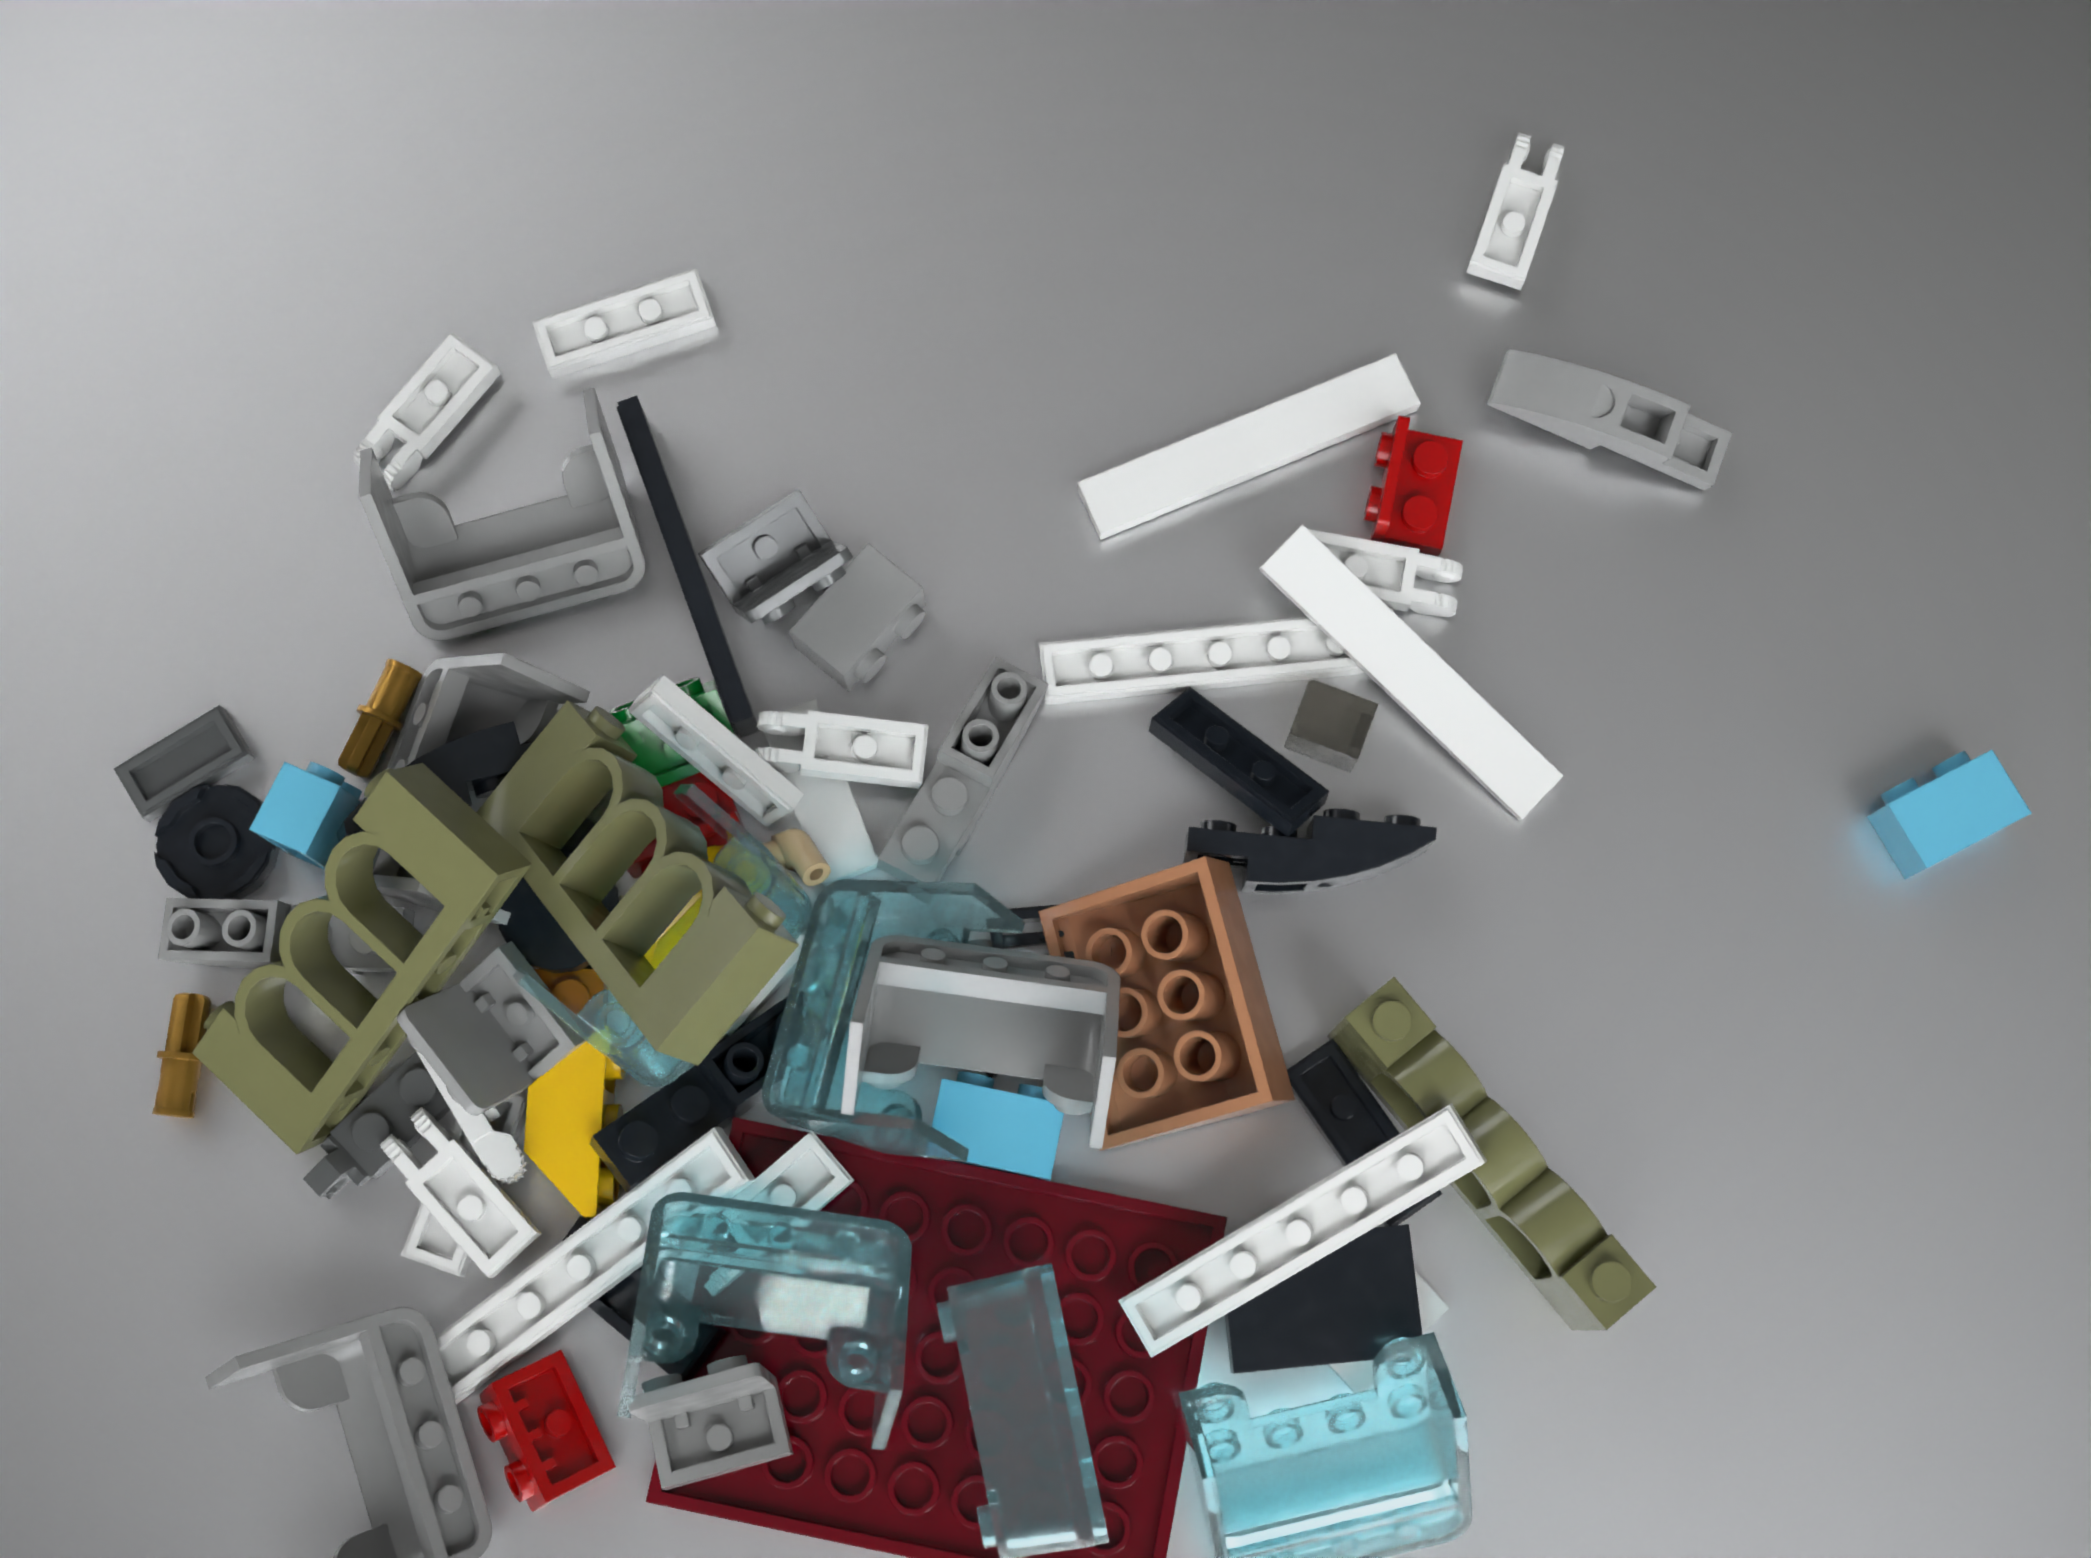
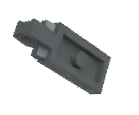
(355, 1142)

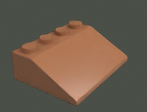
(1190, 1004)

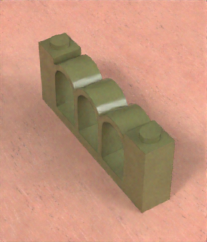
(725, 952)
(256, 1043)
(1513, 1193)

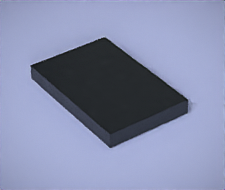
(1332, 1309)

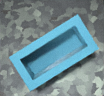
(306, 811)
(1947, 813)
(998, 1126)

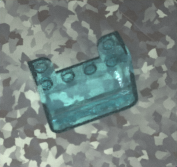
(1337, 1474)

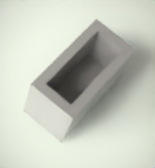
(860, 618)

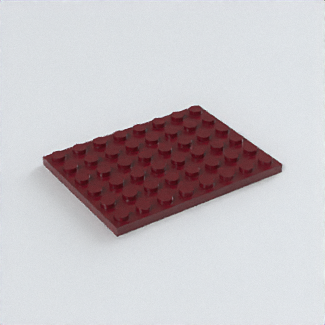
(929, 1479)

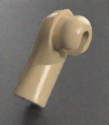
(798, 852)

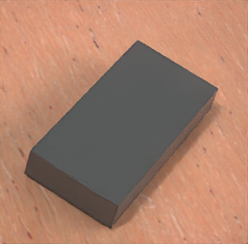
(184, 760)

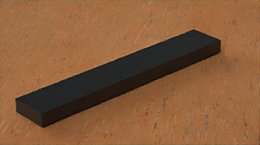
(687, 567)

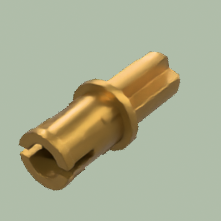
(379, 718)
(179, 1066)

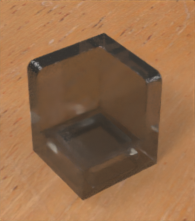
(1331, 725)

